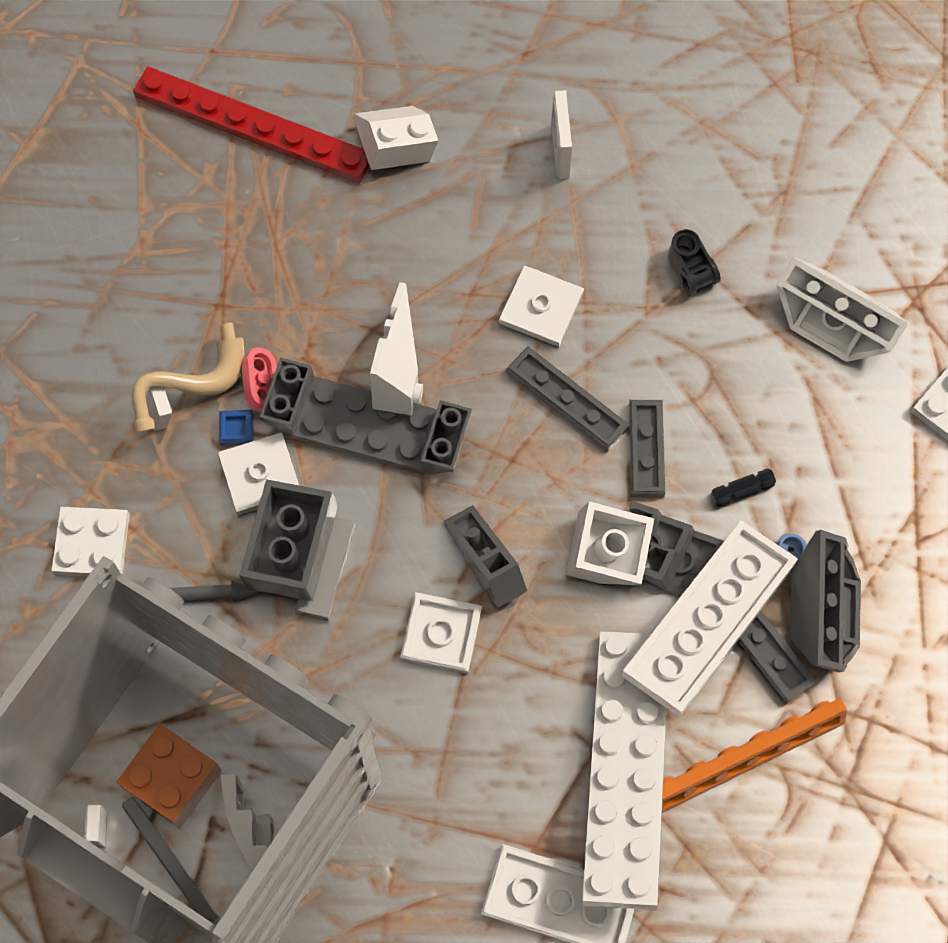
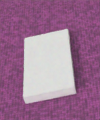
(548, 900)

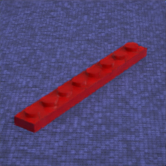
(252, 124)

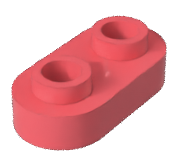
(256, 381)

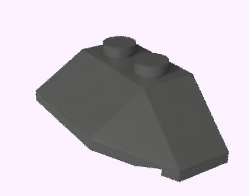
(826, 602)

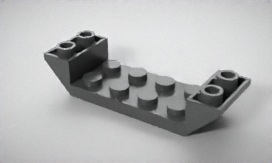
(345, 422)

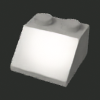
(396, 136)
(609, 545)

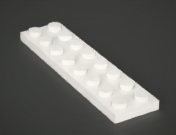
(624, 784)

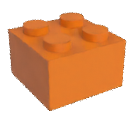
(169, 776)

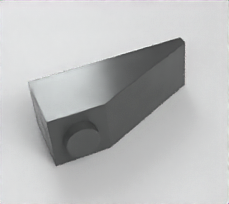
(486, 556)

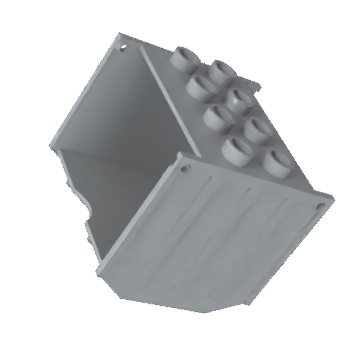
(73, 687)

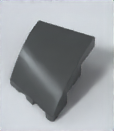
(674, 551)

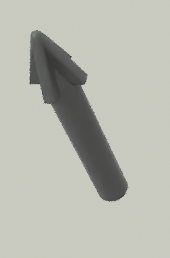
(235, 591)

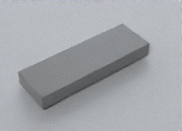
(330, 572)

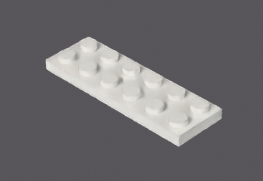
(709, 618)

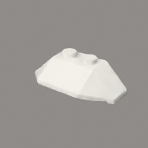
(837, 313)

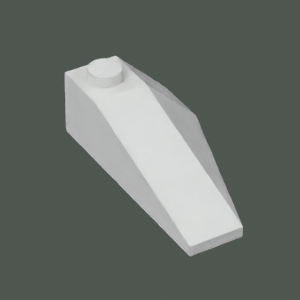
(395, 363)

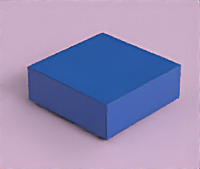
(236, 427)

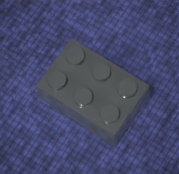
(289, 540)

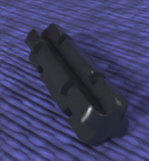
(743, 487)

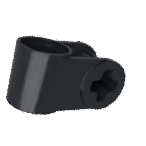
(695, 267)

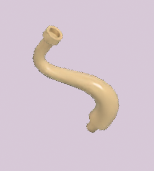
(215, 382)

